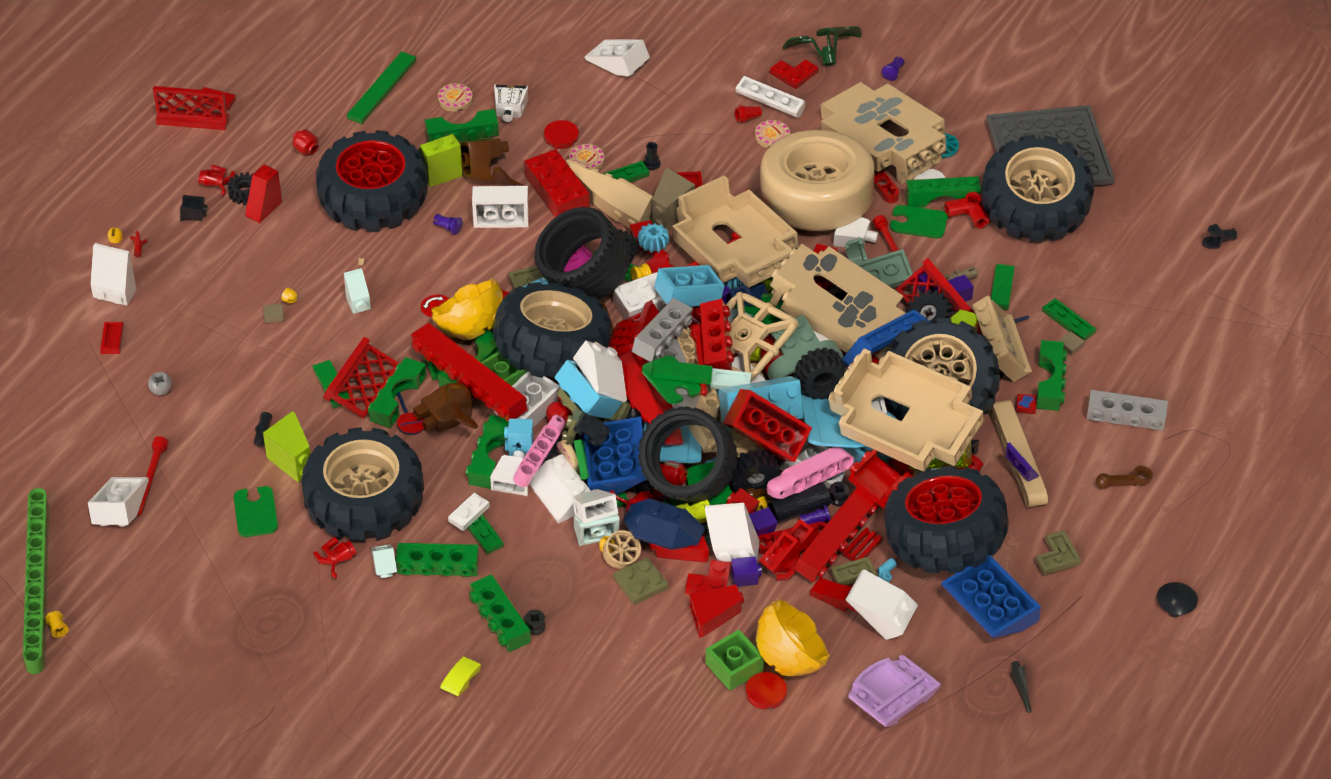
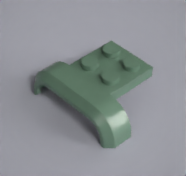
(888, 268)
(795, 347)

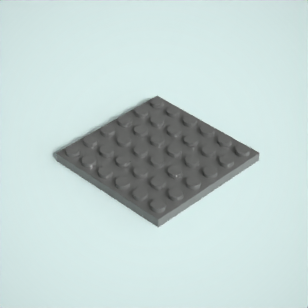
(1067, 124)

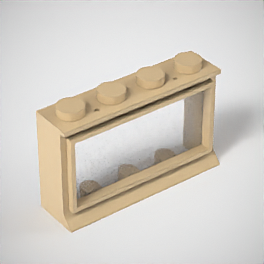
(1004, 338)

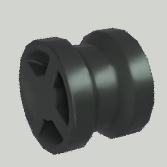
(538, 625)

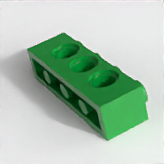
(437, 559)
(500, 613)

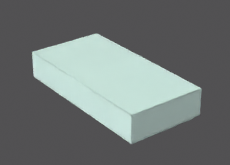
(728, 378)

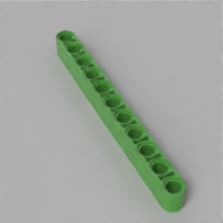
(36, 581)

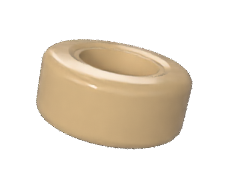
(817, 179)

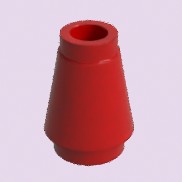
(746, 113)

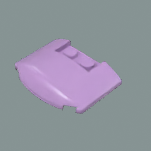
(892, 689)

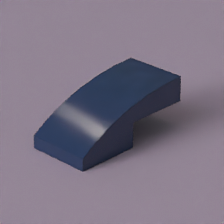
(756, 292)

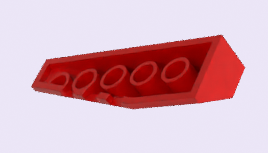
(644, 395)

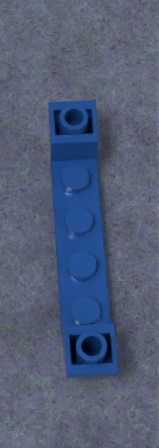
(883, 335)

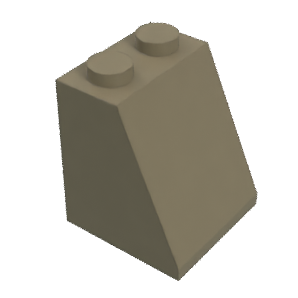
(666, 198)

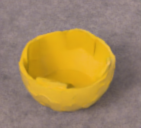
(469, 310)
(790, 640)

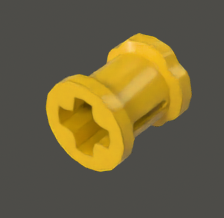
(56, 623)

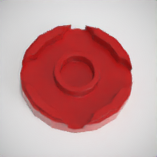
(561, 134)
(766, 690)

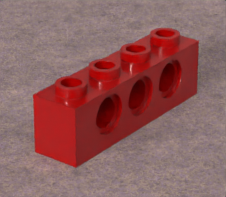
(716, 334)

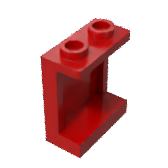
(875, 477)

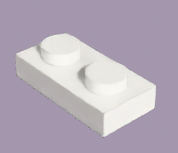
(468, 511)

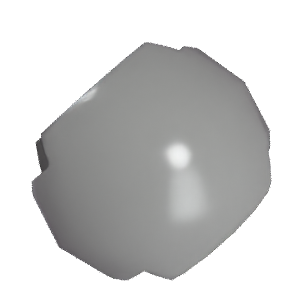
(160, 383)

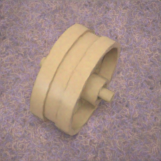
(621, 549)

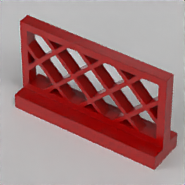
(190, 117)
(939, 280)
(628, 329)
(350, 367)

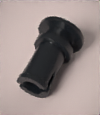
(651, 158)

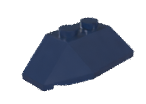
(663, 524)

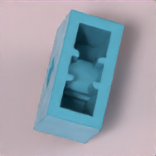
(519, 435)

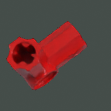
(969, 205)

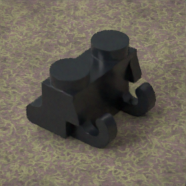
(592, 427)

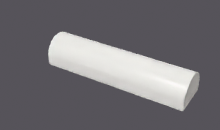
(771, 96)

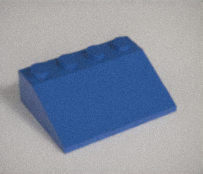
(616, 460)
(993, 598)

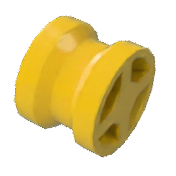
(639, 272)

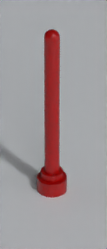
(881, 224)
(696, 334)
(159, 446)

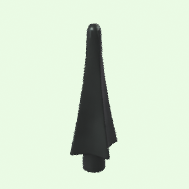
(1019, 678)

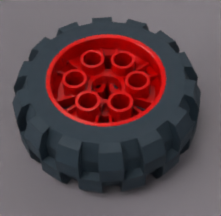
(371, 181)
(946, 519)

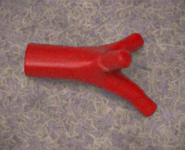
(138, 244)

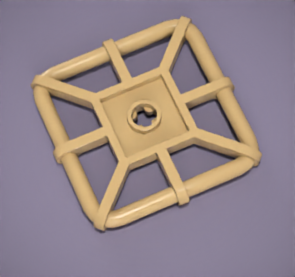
(757, 331)

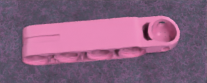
(539, 451)
(810, 472)

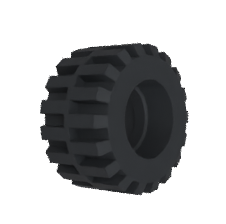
(820, 372)

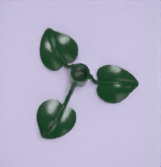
(828, 52)

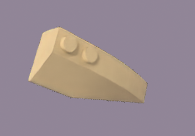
(614, 197)

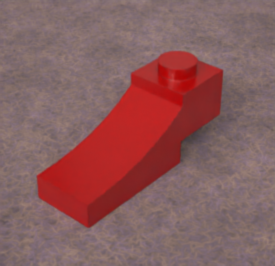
(788, 546)
(832, 594)

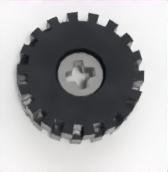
(933, 302)
(755, 470)

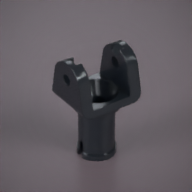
(1218, 236)

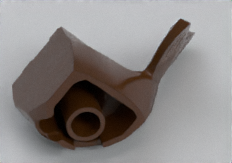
(477, 157)
(446, 408)

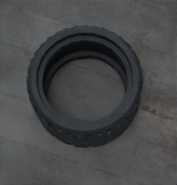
(567, 234)
(659, 431)

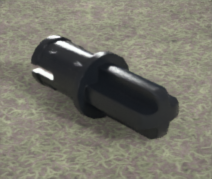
(263, 425)

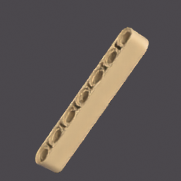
(710, 402)
(1011, 431)

